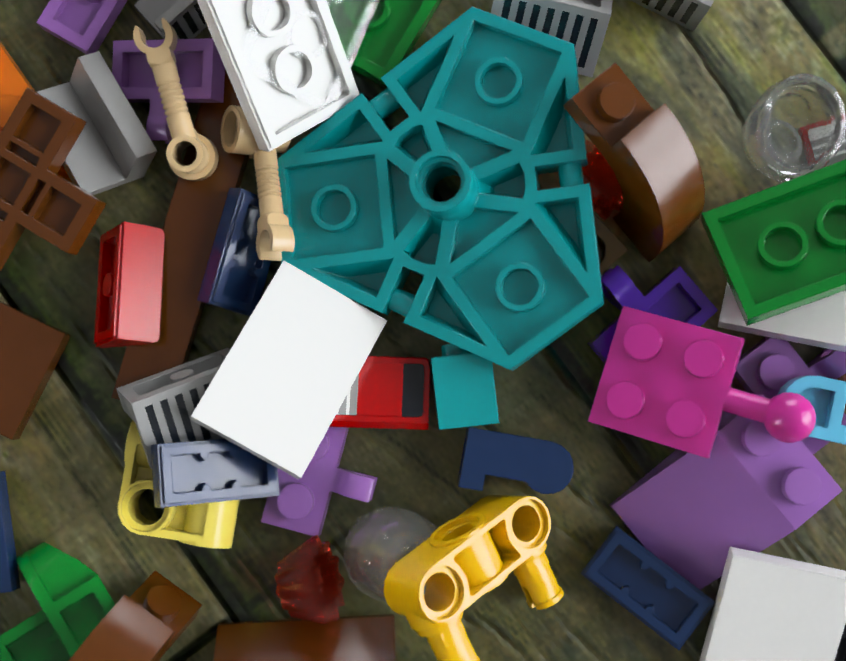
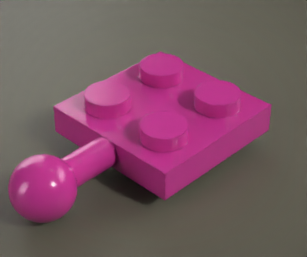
(676, 381)

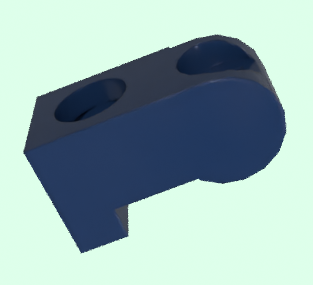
(536, 462)

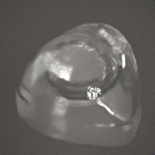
(794, 127)
(378, 542)

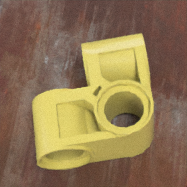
(196, 524)

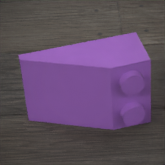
(738, 498)

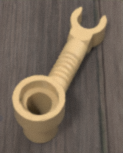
(179, 121)
(273, 225)

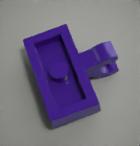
(671, 297)

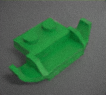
(71, 606)

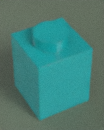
(463, 389)

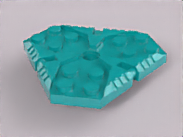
(501, 257)

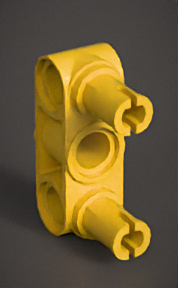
(466, 562)

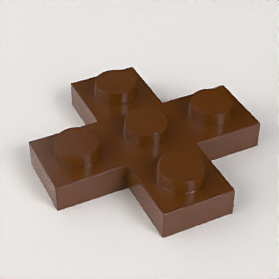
(30, 189)

